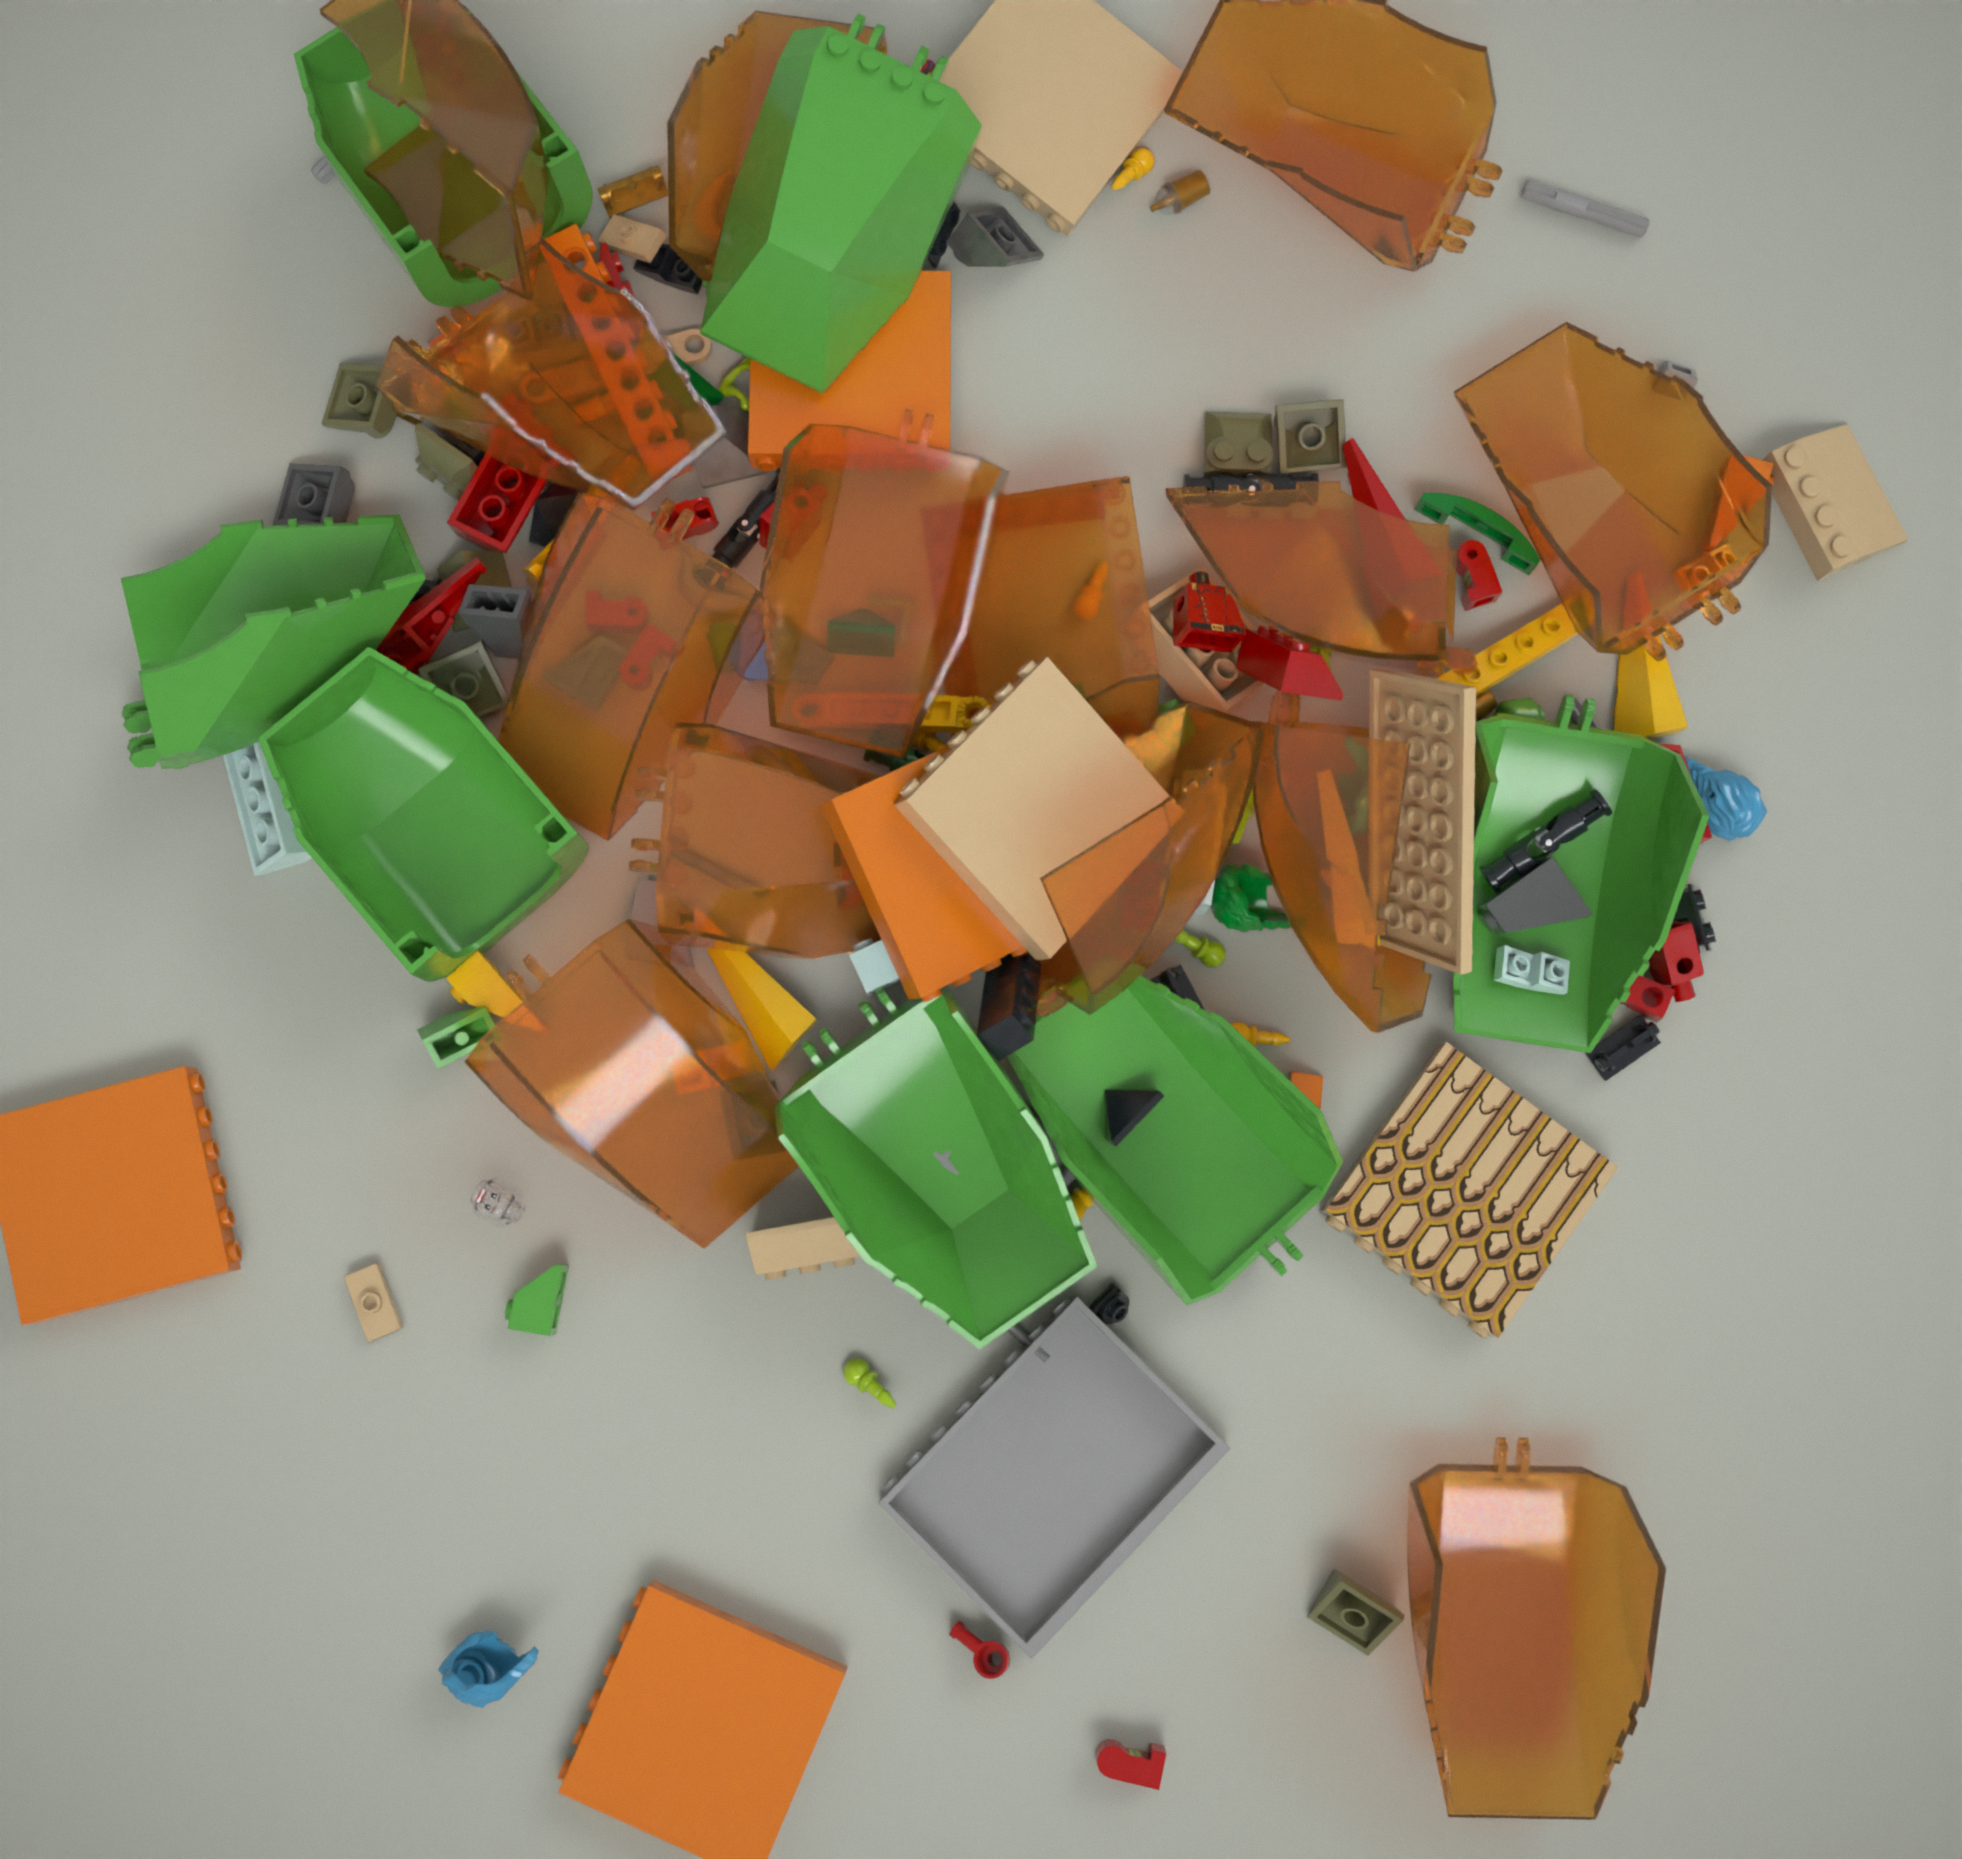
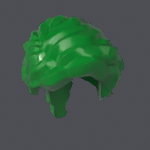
(1241, 900)

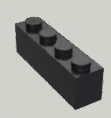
(1009, 1005)

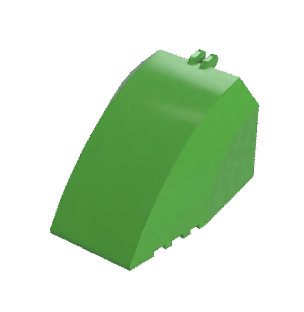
(1623, 868)
(1217, 1160)

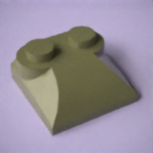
(357, 403)
(1310, 435)
(1237, 443)
(443, 462)
(469, 677)

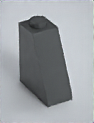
(497, 616)
(1533, 900)

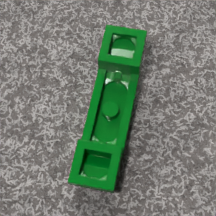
(1484, 520)

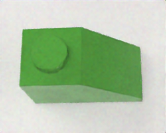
(455, 1034)
(538, 1303)

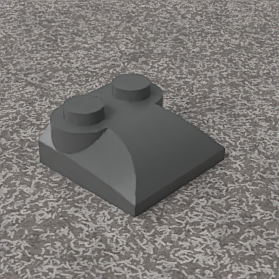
(315, 493)

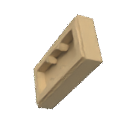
(632, 238)
(373, 1302)

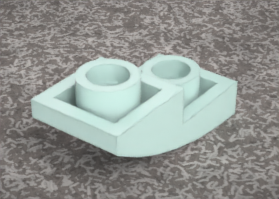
(1532, 972)

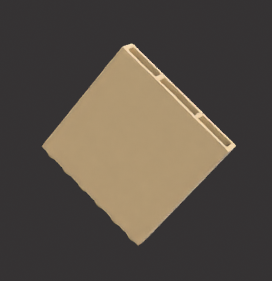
(1058, 100)
(1026, 795)

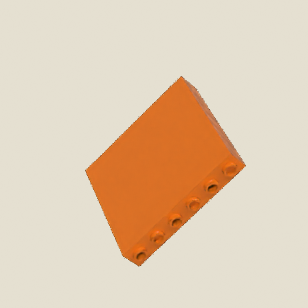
(896, 371)
(918, 903)
(113, 1196)
(701, 1727)

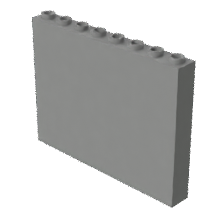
(1052, 1475)

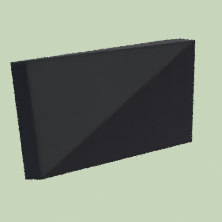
(550, 512)
(1126, 1109)

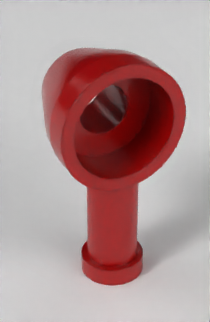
(982, 1652)

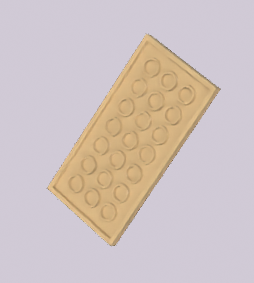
(1435, 840)

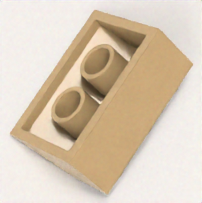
(799, 1246)

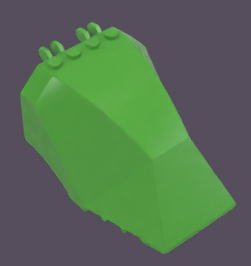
(835, 202)
(257, 628)
(865, 1135)

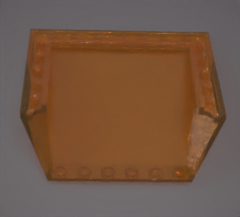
(1068, 589)

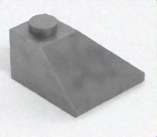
(992, 240)
(728, 457)

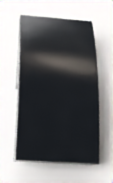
(670, 270)

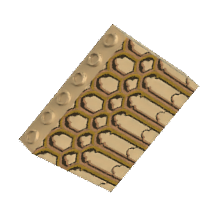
(1468, 1191)

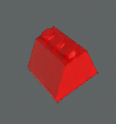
(495, 505)
(1286, 664)

